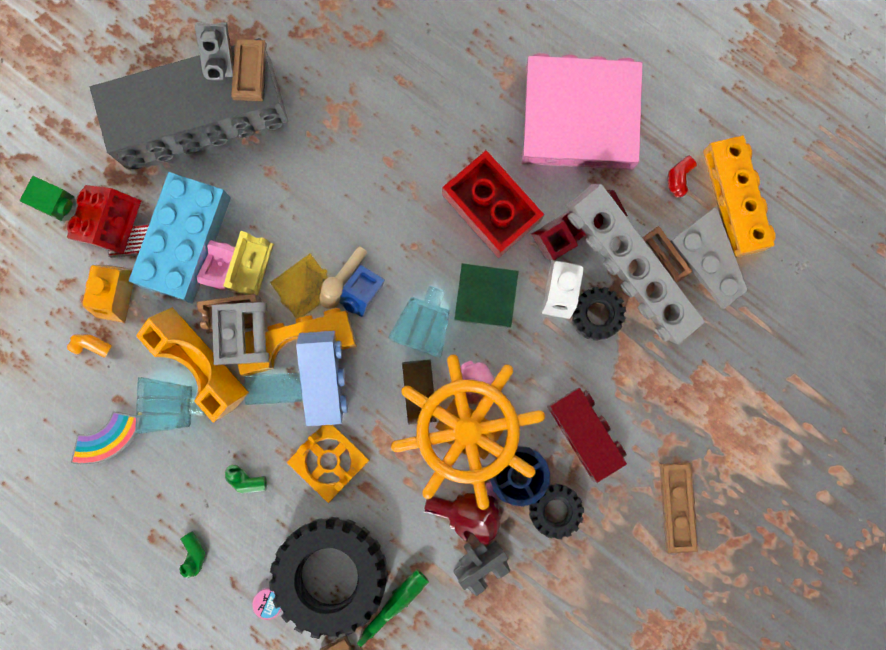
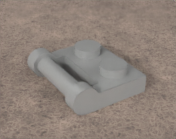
(229, 333)

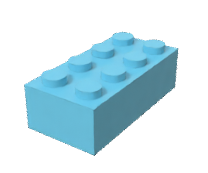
(178, 237)

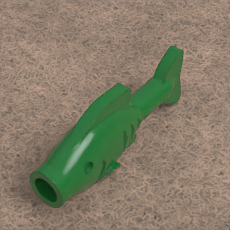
(400, 599)

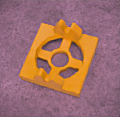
(299, 463)

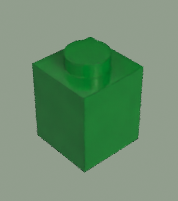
(47, 198)

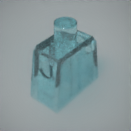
(423, 324)
(163, 406)

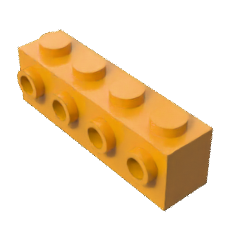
(739, 196)

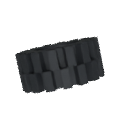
(615, 309)
(573, 516)

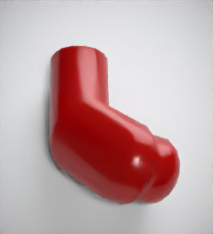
(677, 176)

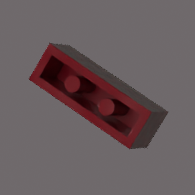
(588, 434)

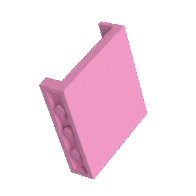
(582, 112)

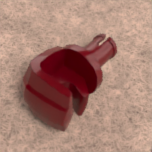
(467, 516)

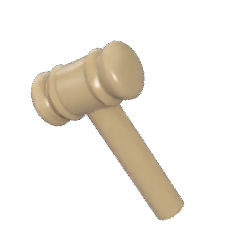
(333, 286)

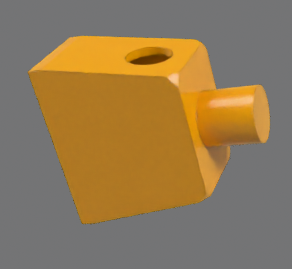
(108, 292)

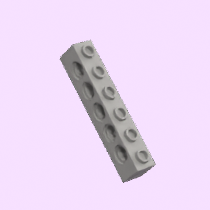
(683, 316)

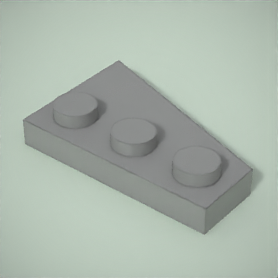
(711, 258)

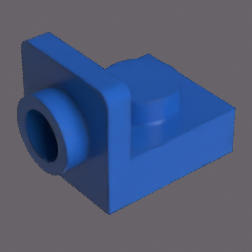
(360, 290)

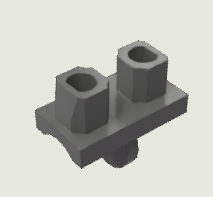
(214, 50)
(478, 564)

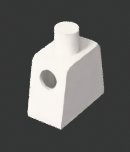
(562, 289)

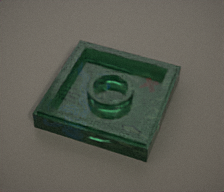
(486, 295)

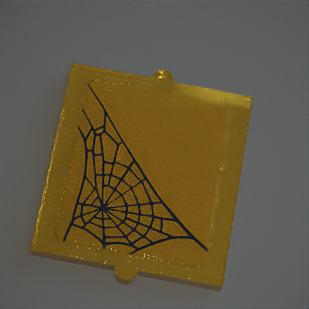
(301, 286)

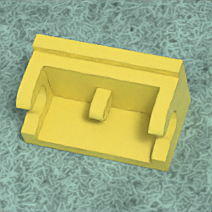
(248, 264)

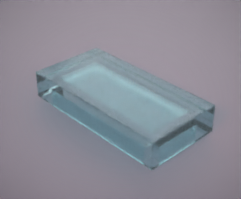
(273, 389)

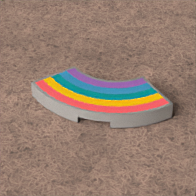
(107, 441)

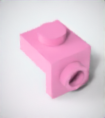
(216, 265)

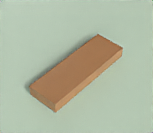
(678, 507)

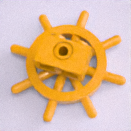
(468, 430)

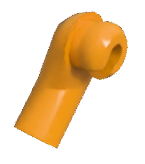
(90, 342)

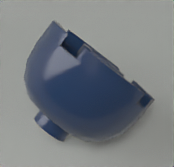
(518, 489)

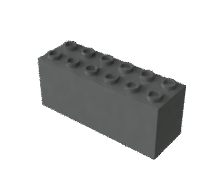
(179, 111)

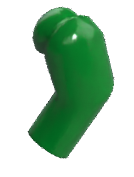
(242, 482)
(194, 558)

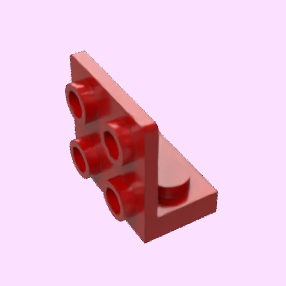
(103, 218)

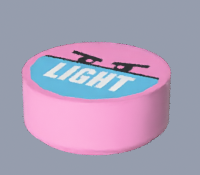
(264, 606)

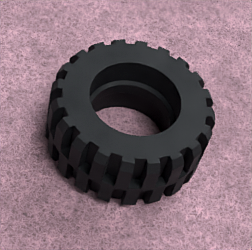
(310, 613)

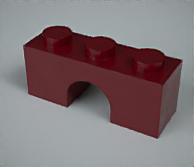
(562, 236)

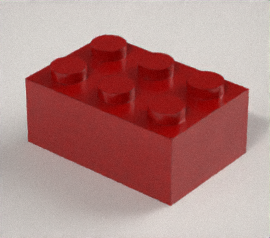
(492, 204)

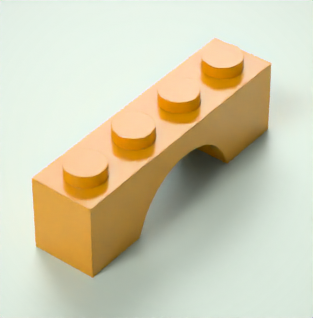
(279, 335)
(173, 338)

